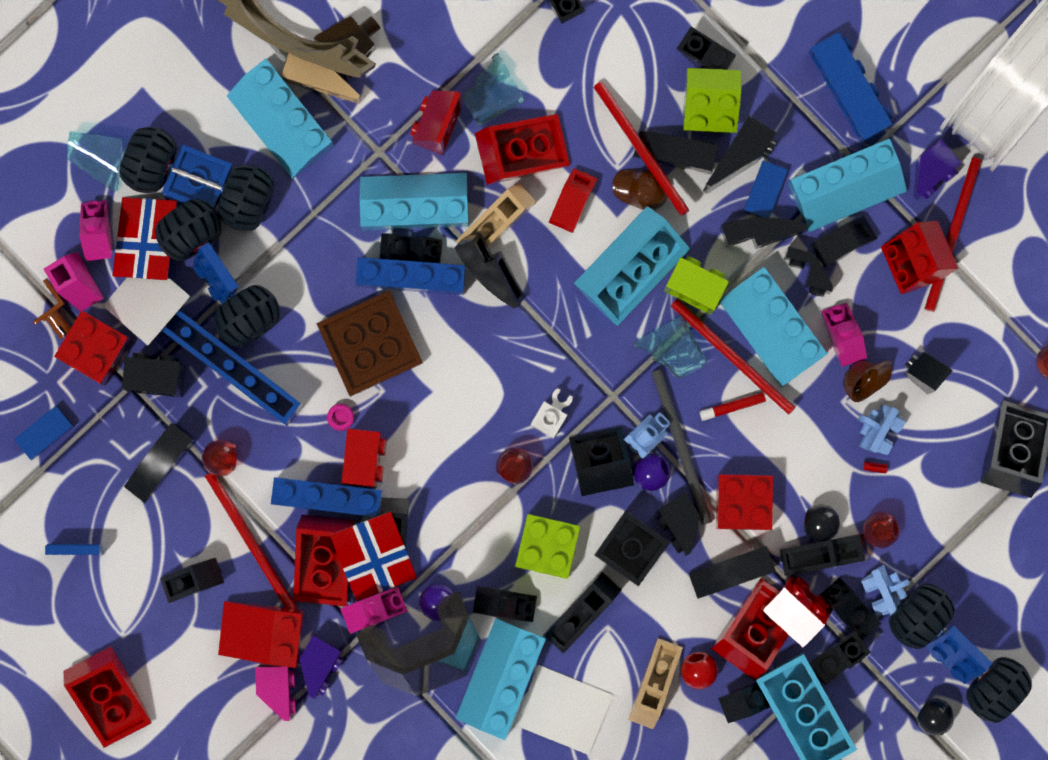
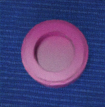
(340, 417)

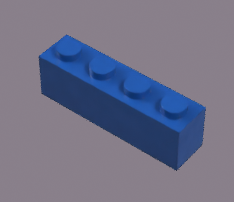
(850, 87)
(410, 276)
(326, 497)

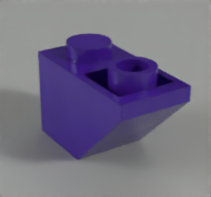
(932, 167)
(317, 663)

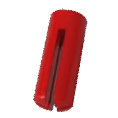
(875, 467)

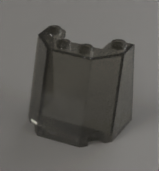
(429, 659)

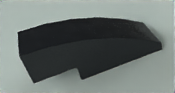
(680, 151)
(761, 231)
(490, 269)
(158, 462)
(824, 554)
(732, 572)

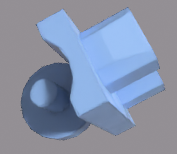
(876, 428)
(648, 434)
(880, 580)

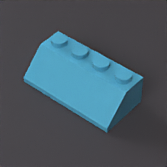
(279, 119)
(848, 185)
(414, 201)
(632, 265)
(772, 327)
(500, 678)
(805, 711)

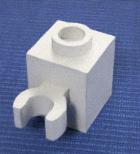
(550, 417)

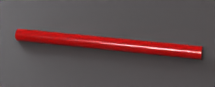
(641, 148)
(955, 226)
(732, 356)
(250, 541)

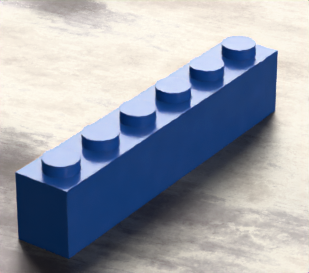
(232, 367)

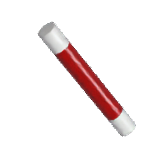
(733, 406)

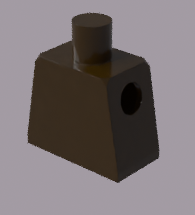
(348, 28)

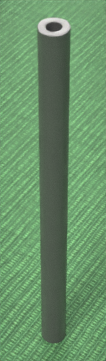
(681, 447)

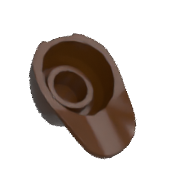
(638, 189)
(866, 378)

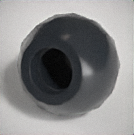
(821, 522)
(936, 717)

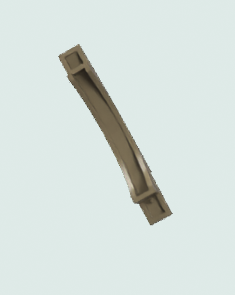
(336, 56)

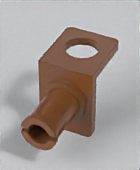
(53, 315)

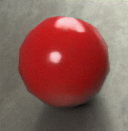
(699, 670)

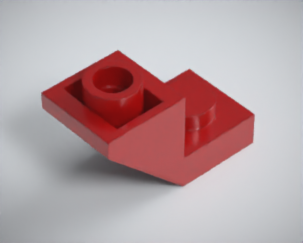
(573, 200)

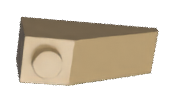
(317, 78)
(501, 214)
(655, 684)

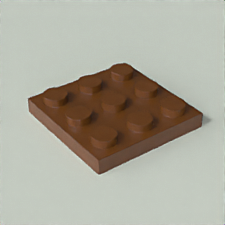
(369, 343)

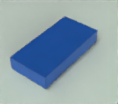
(765, 190)
(43, 433)
(73, 549)

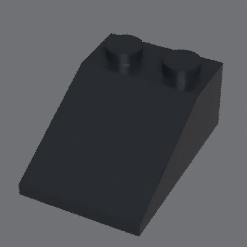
(745, 151)
(1017, 450)

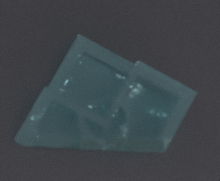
(492, 93)
(97, 156)
(673, 347)

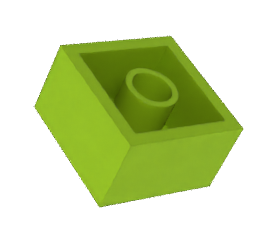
(712, 100)
(696, 285)
(547, 546)

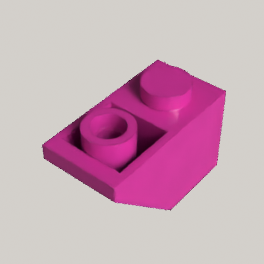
(95, 230)
(73, 281)
(844, 334)
(373, 610)
(274, 689)

